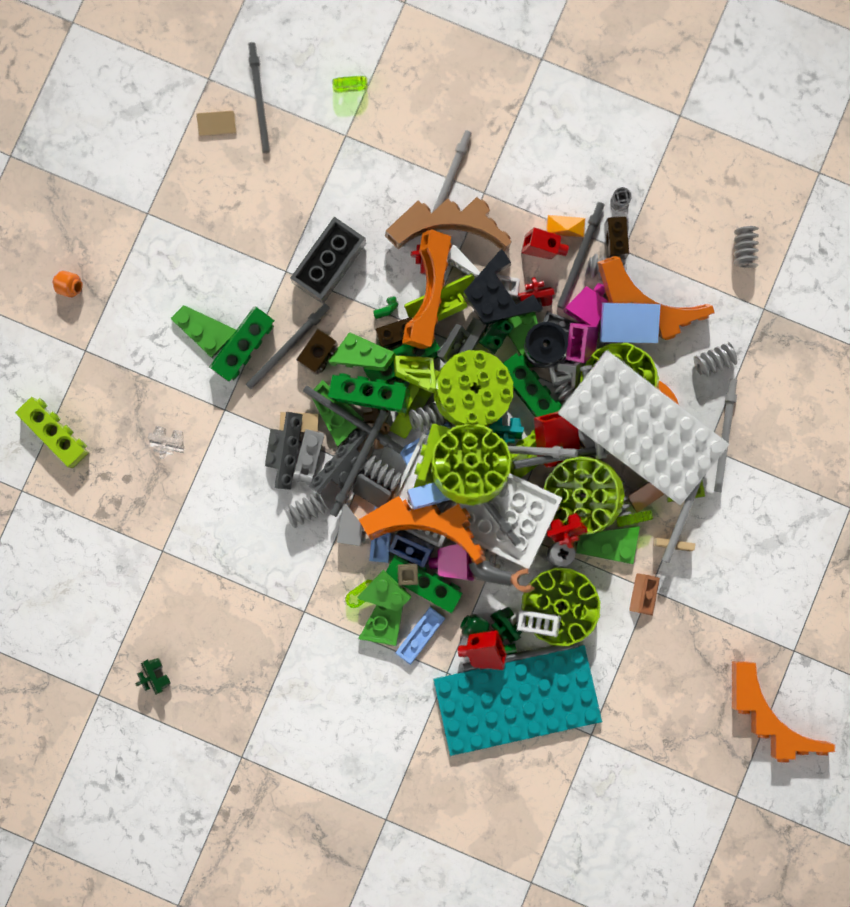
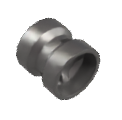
(617, 201)

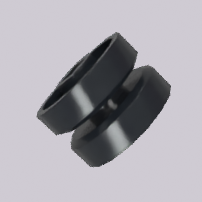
(556, 343)

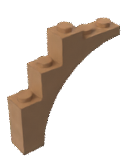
(447, 217)

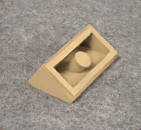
(216, 123)

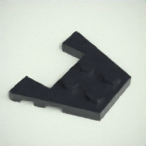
(490, 297)

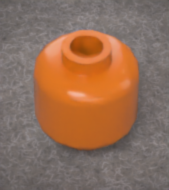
(67, 284)

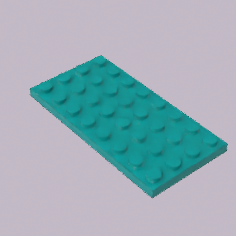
(519, 702)

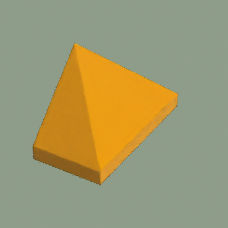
(566, 226)

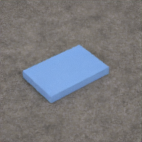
(630, 322)

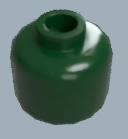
(474, 624)

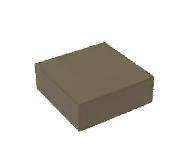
(408, 574)

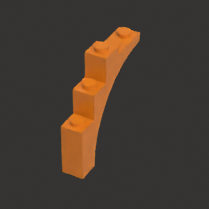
(622, 290)
(398, 516)
(784, 741)

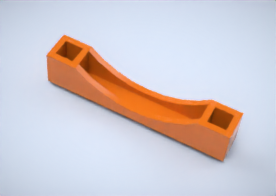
(434, 252)

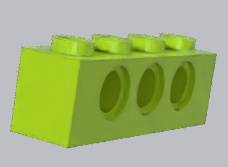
(28, 414)

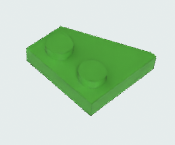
(385, 592)

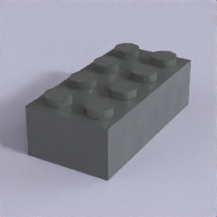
(328, 260)

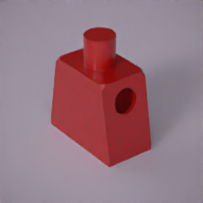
(543, 244)
(484, 650)

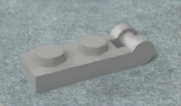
(308, 456)

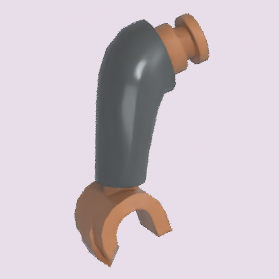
(489, 573)

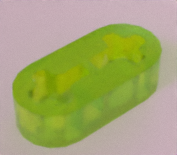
(349, 84)
(634, 518)
(356, 591)

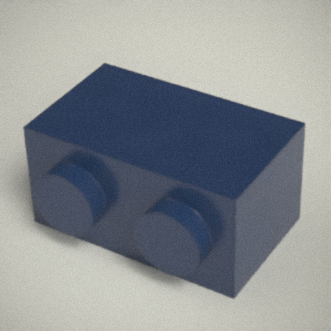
(411, 548)

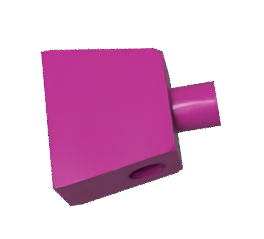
(587, 305)
(581, 340)
(452, 563)

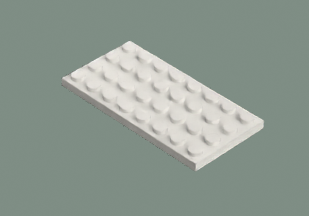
(643, 428)
(519, 503)

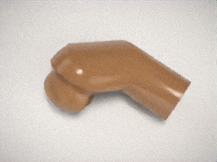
(384, 429)

